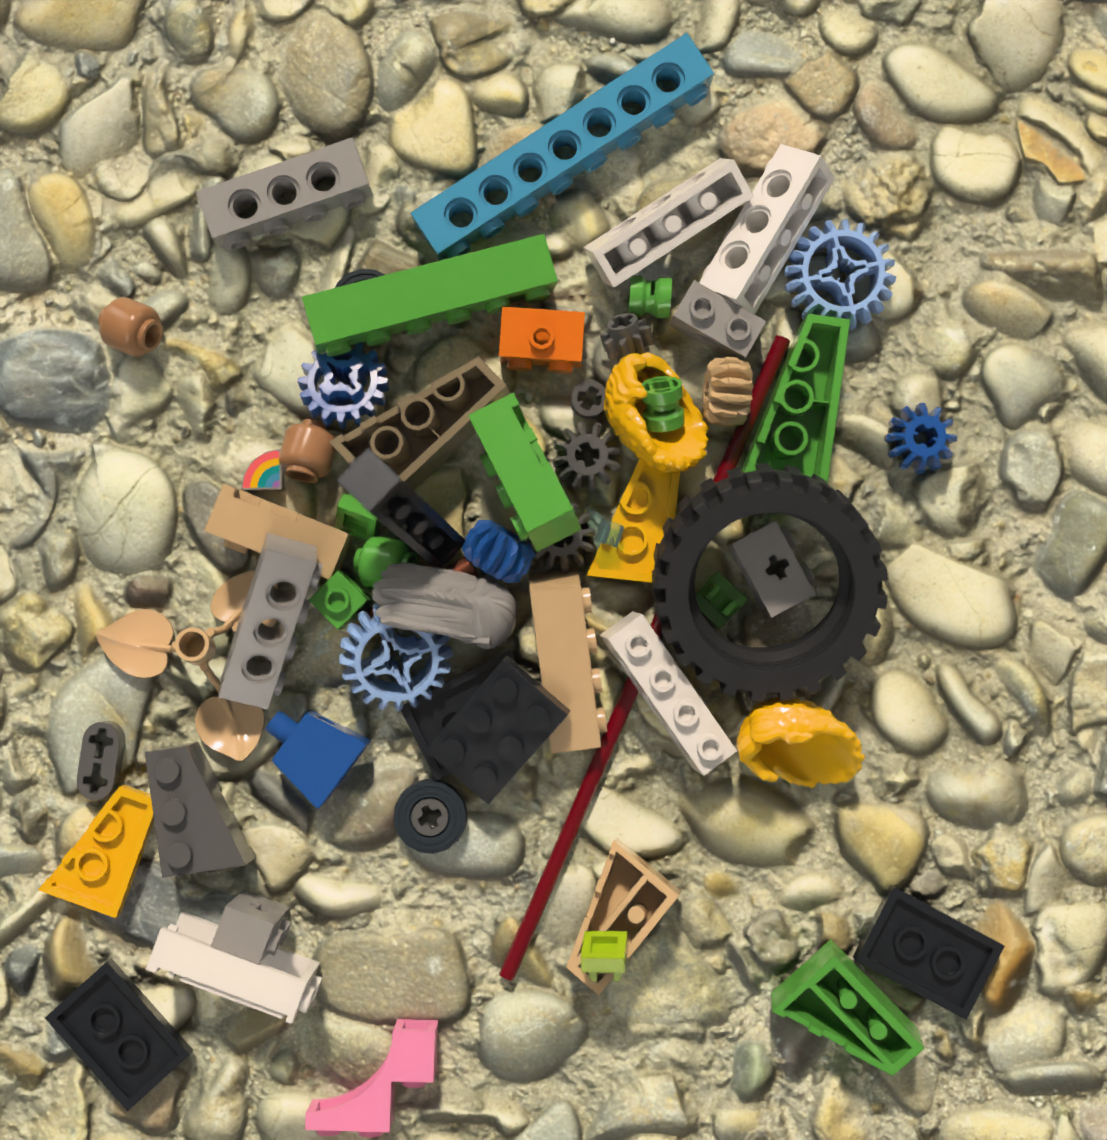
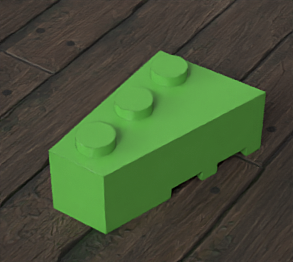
(524, 474)
(848, 1008)

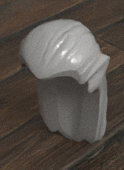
(445, 604)

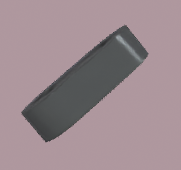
(91, 758)

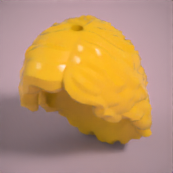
(624, 411)
(798, 744)

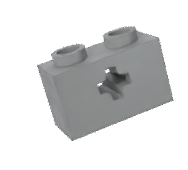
(717, 322)
(771, 592)
(252, 927)

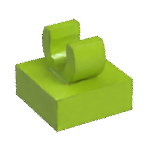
(604, 953)

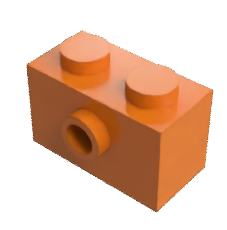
(541, 339)

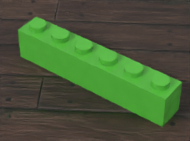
(430, 294)

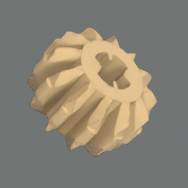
(727, 392)

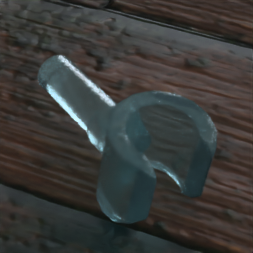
(608, 531)

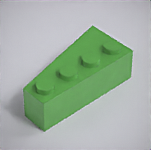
(804, 402)

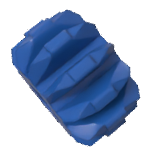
(929, 451)
(498, 551)

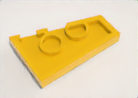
(642, 512)
(106, 857)

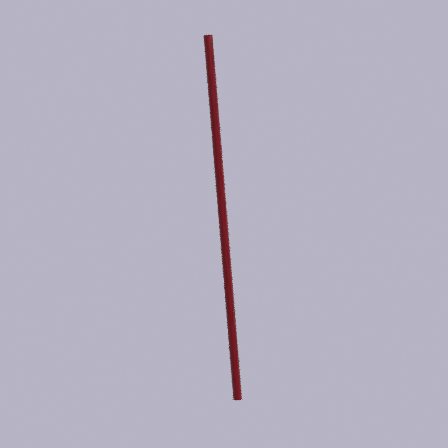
(626, 700)

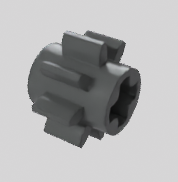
(626, 336)

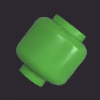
(377, 555)

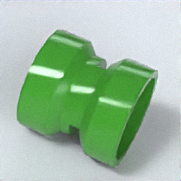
(650, 296)
(662, 404)

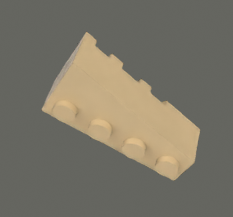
(565, 656)

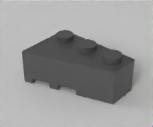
(191, 814)

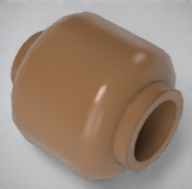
(130, 327)
(307, 452)

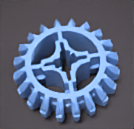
(835, 243)
(381, 663)

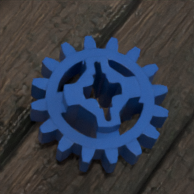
(339, 400)

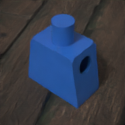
(315, 753)

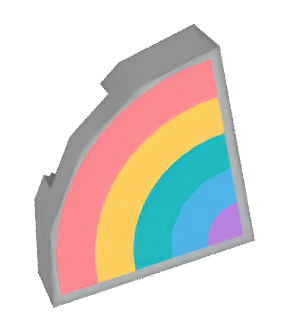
(264, 473)

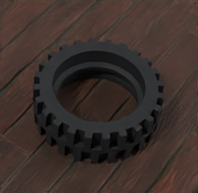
(801, 660)

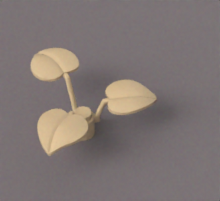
(141, 648)

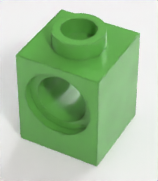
(340, 600)

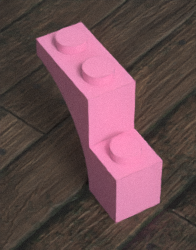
(371, 1105)

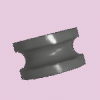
(582, 388)

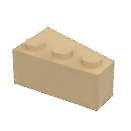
(247, 519)
(626, 898)

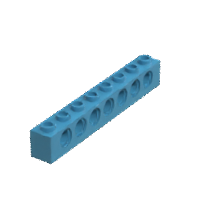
(676, 62)

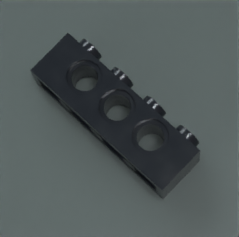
(401, 509)

